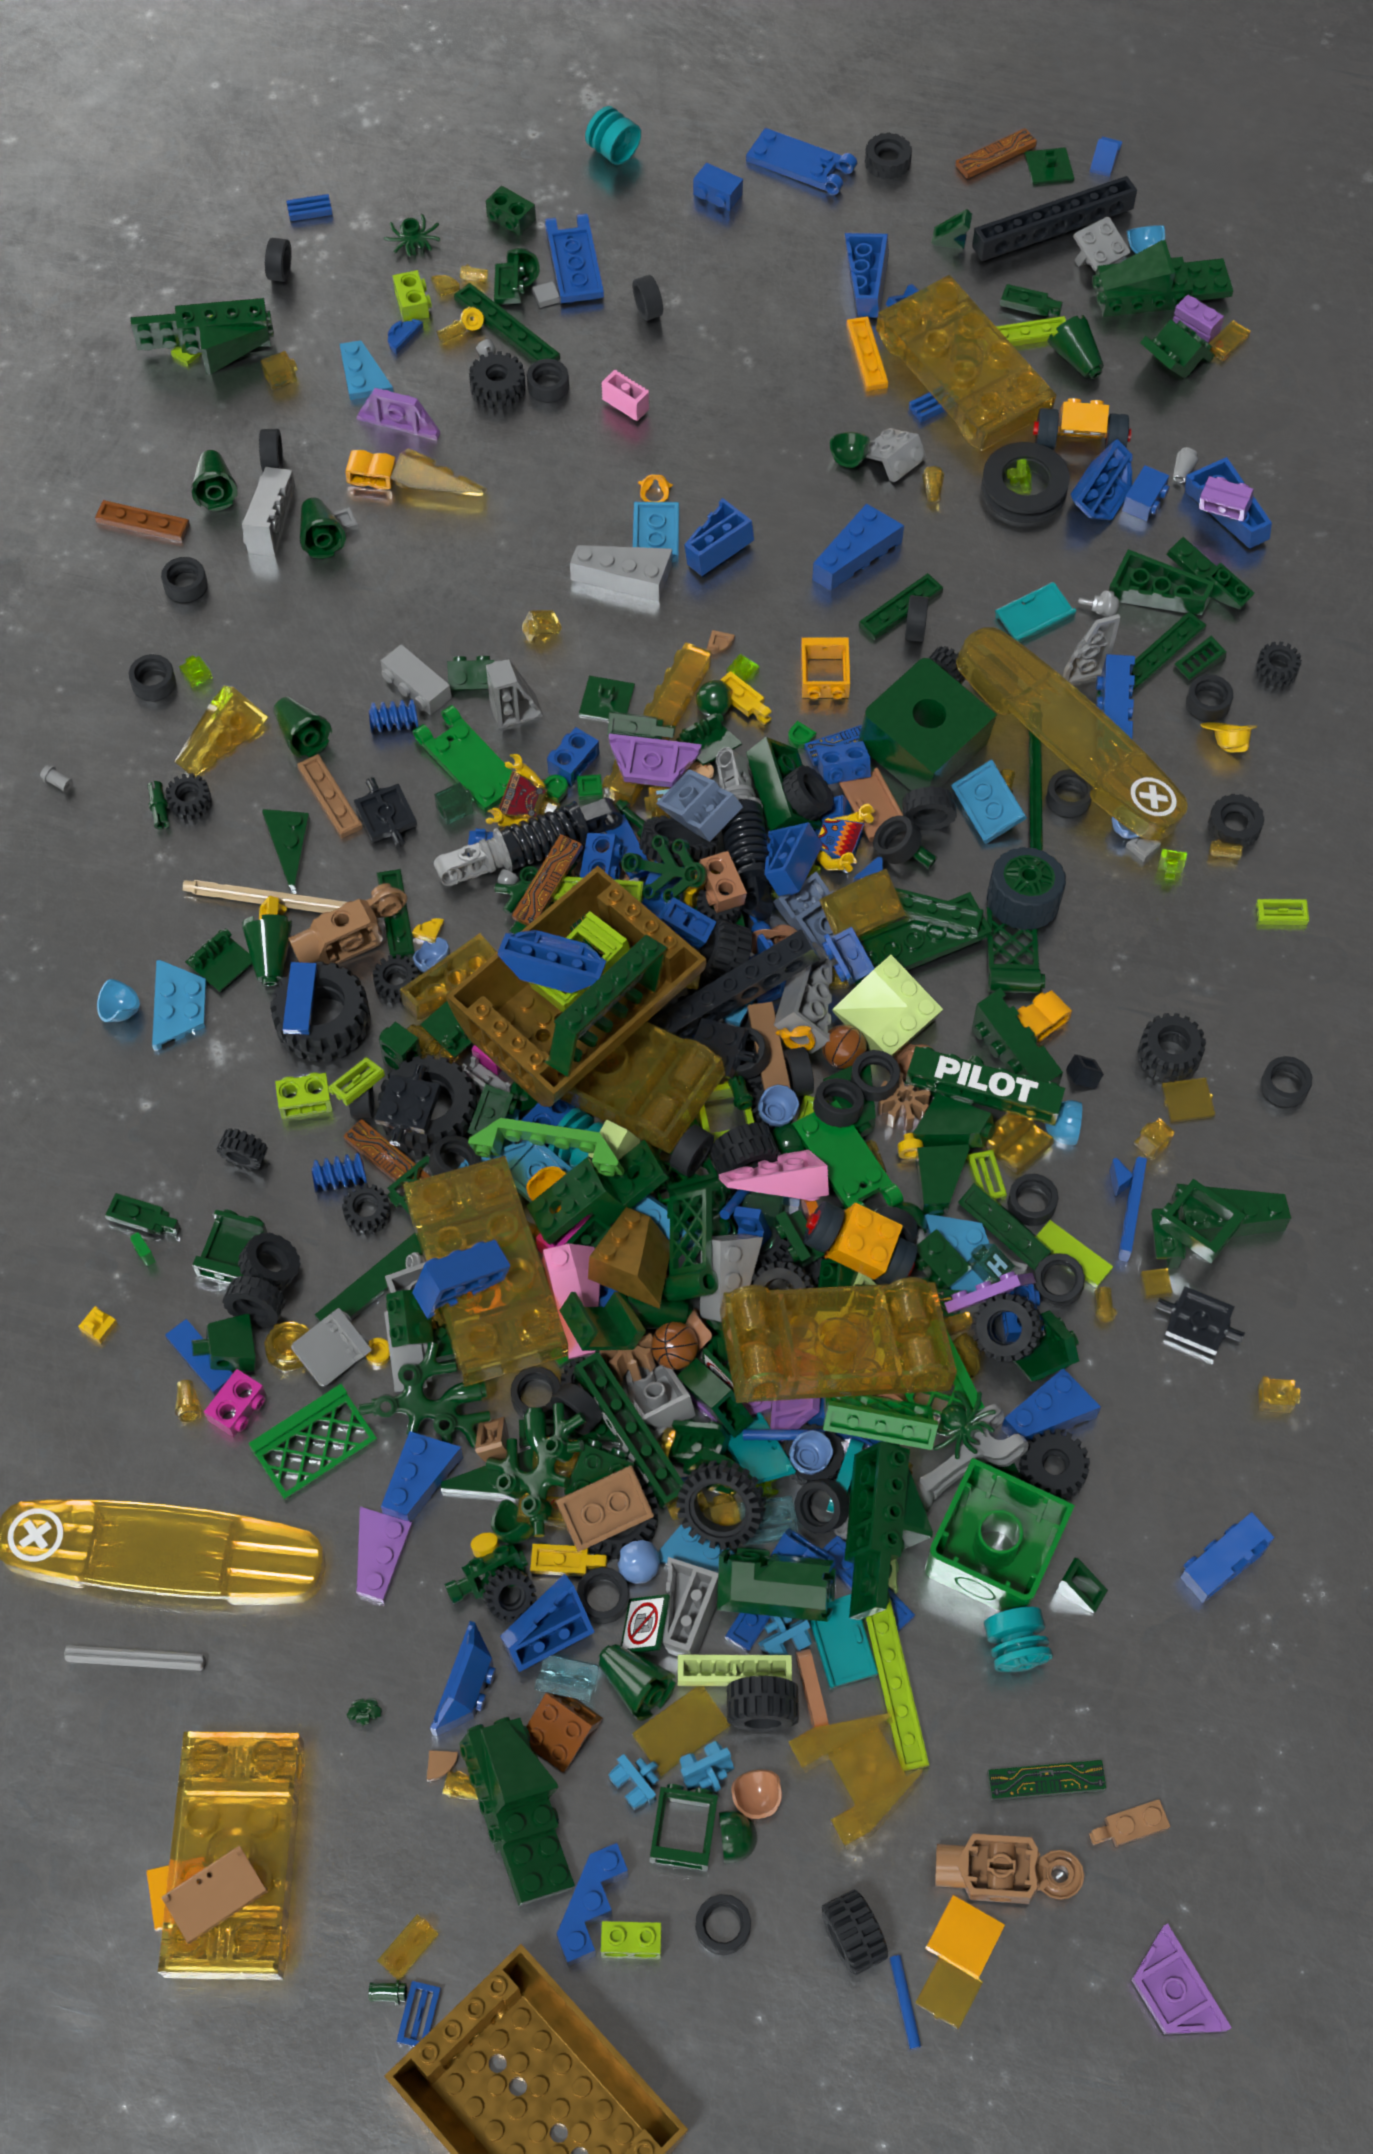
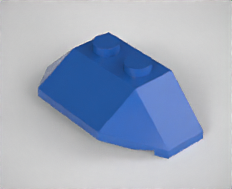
(1105, 483)
(551, 960)
(466, 1683)

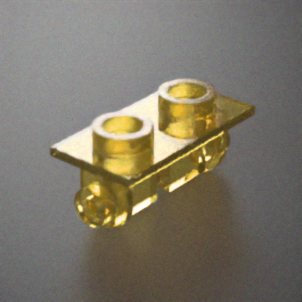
(408, 1947)

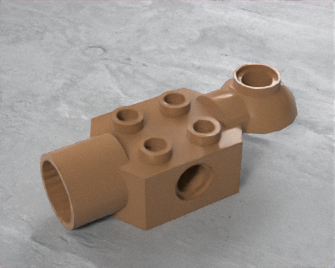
(349, 929)
(1006, 1869)

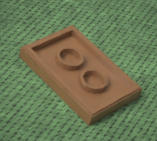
(604, 1508)

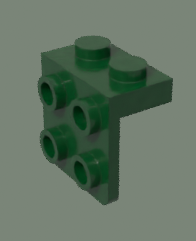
(1055, 1351)
(596, 1464)

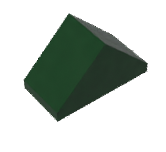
(1082, 1586)

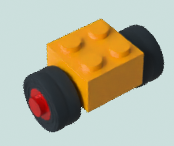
(1081, 420)
(861, 1241)

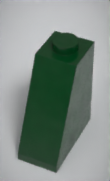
(866, 1121)
(954, 1123)
(939, 1175)
(715, 1397)

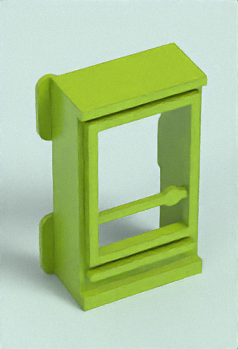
(600, 936)

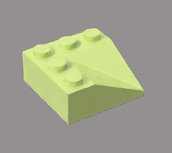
(888, 1008)

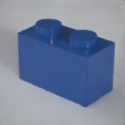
(717, 186)
(1146, 493)

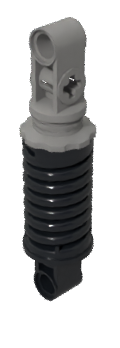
(746, 834)
(523, 840)

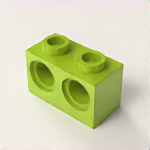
(411, 295)
(304, 1101)
(631, 1940)

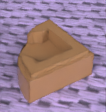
(720, 642)
(440, 1763)

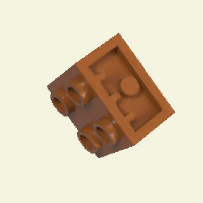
(560, 1728)

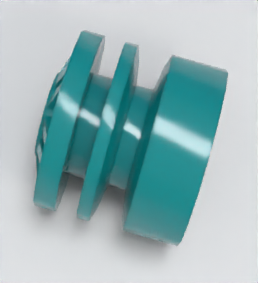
(613, 135)
(577, 1120)
(1018, 1639)

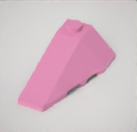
(793, 1176)
(567, 1273)

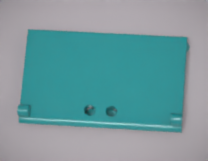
(1041, 611)
(761, 1457)
(837, 1644)

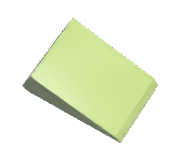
(618, 1139)

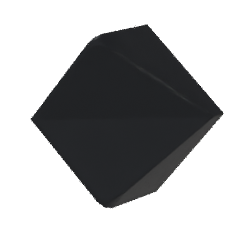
(1084, 1071)

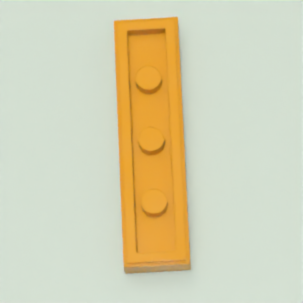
(867, 353)

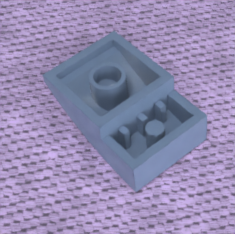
(700, 804)
(805, 910)

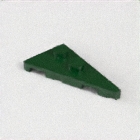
(288, 835)
(483, 1480)

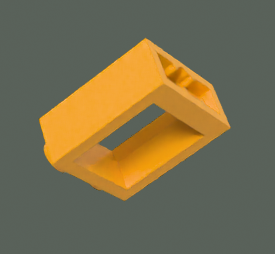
(834, 649)

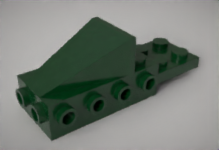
(1158, 282)
(218, 337)
(881, 1523)
(516, 1806)

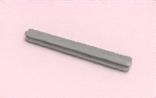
(134, 1657)

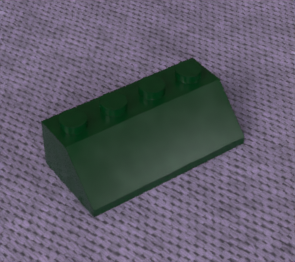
(770, 764)

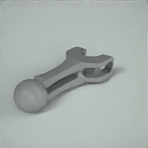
(990, 1451)

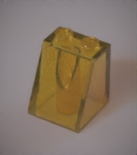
(863, 905)

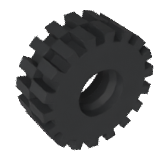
(497, 392)
(1074, 1458)

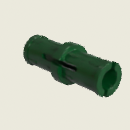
(158, 805)

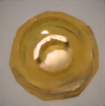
(279, 1344)

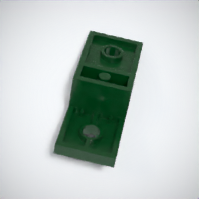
(588, 1191)

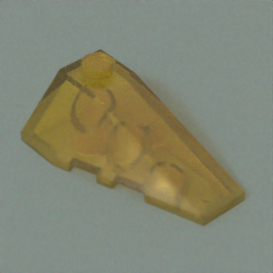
(419, 472)
(220, 730)

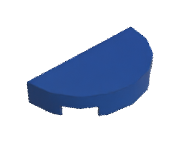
(402, 333)

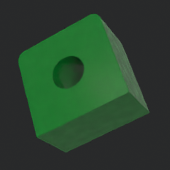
(1003, 1504)

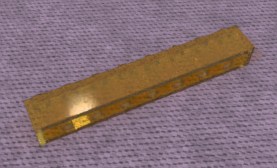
(670, 704)

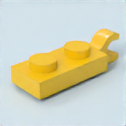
(747, 699)
(563, 1559)

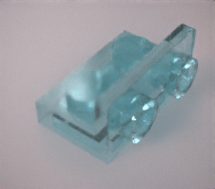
(777, 1519)
(567, 1677)

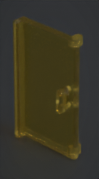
(691, 1725)

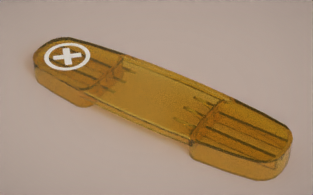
(1075, 730)
(161, 1551)

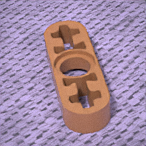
(811, 1688)

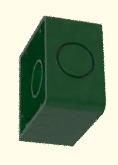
(929, 698)

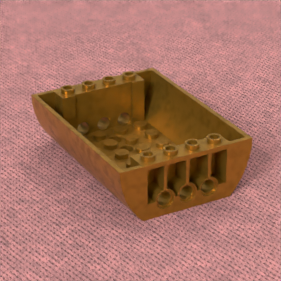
(508, 1015)
(560, 2054)

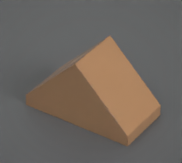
(492, 1439)

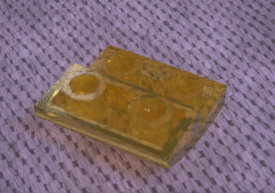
(1018, 1142)

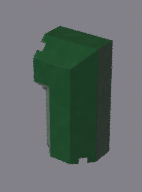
(775, 1584)

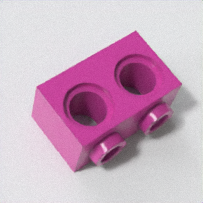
(229, 1400)

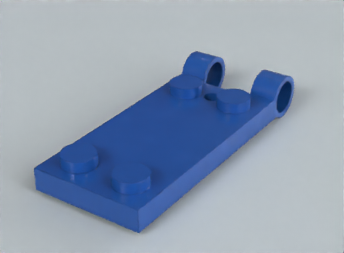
(800, 160)
(574, 260)

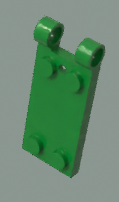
(467, 759)
(847, 1161)

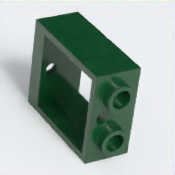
(1190, 1238)
(678, 1857)

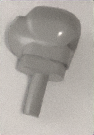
(1105, 605)

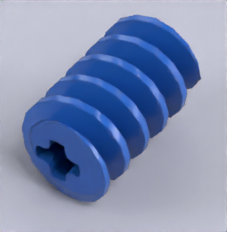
(393, 715)
(338, 1172)

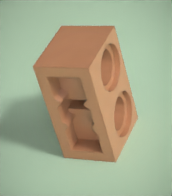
(726, 881)

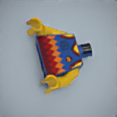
(842, 839)

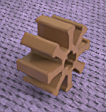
(906, 1103)
(622, 1360)

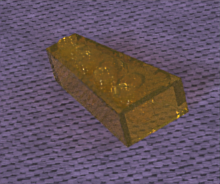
(430, 989)

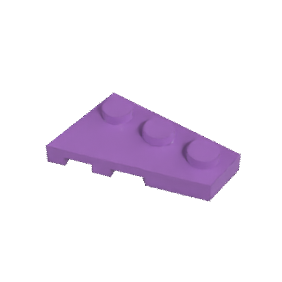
(986, 1290)
(379, 1552)

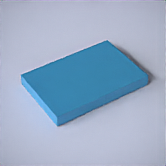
(657, 526)
(988, 801)

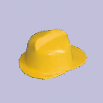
(1231, 737)

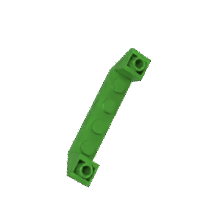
(491, 1139)

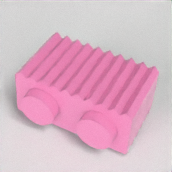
(625, 395)

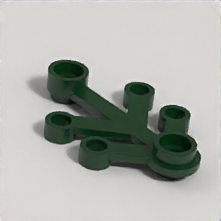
(668, 870)

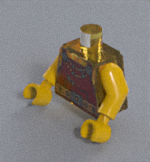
(523, 796)

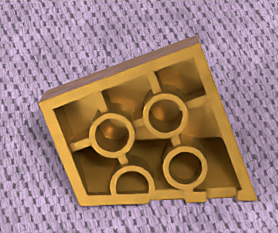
(632, 1258)

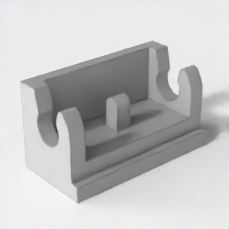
(481, 1075)

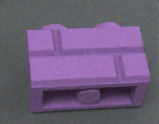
(1199, 317)
(1226, 498)

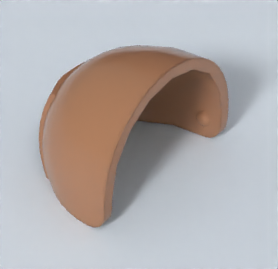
(699, 1327)
(757, 1793)

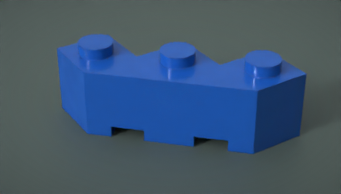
(590, 1903)

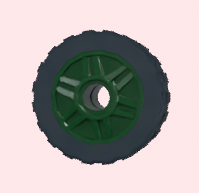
(1026, 888)

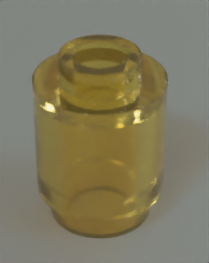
(428, 1044)

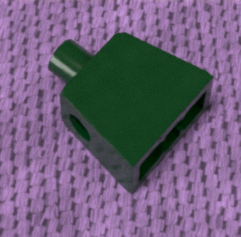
(228, 1344)

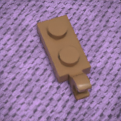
(1132, 1824)

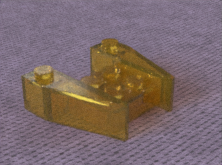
(865, 1768)

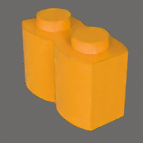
(370, 469)
(1045, 1015)

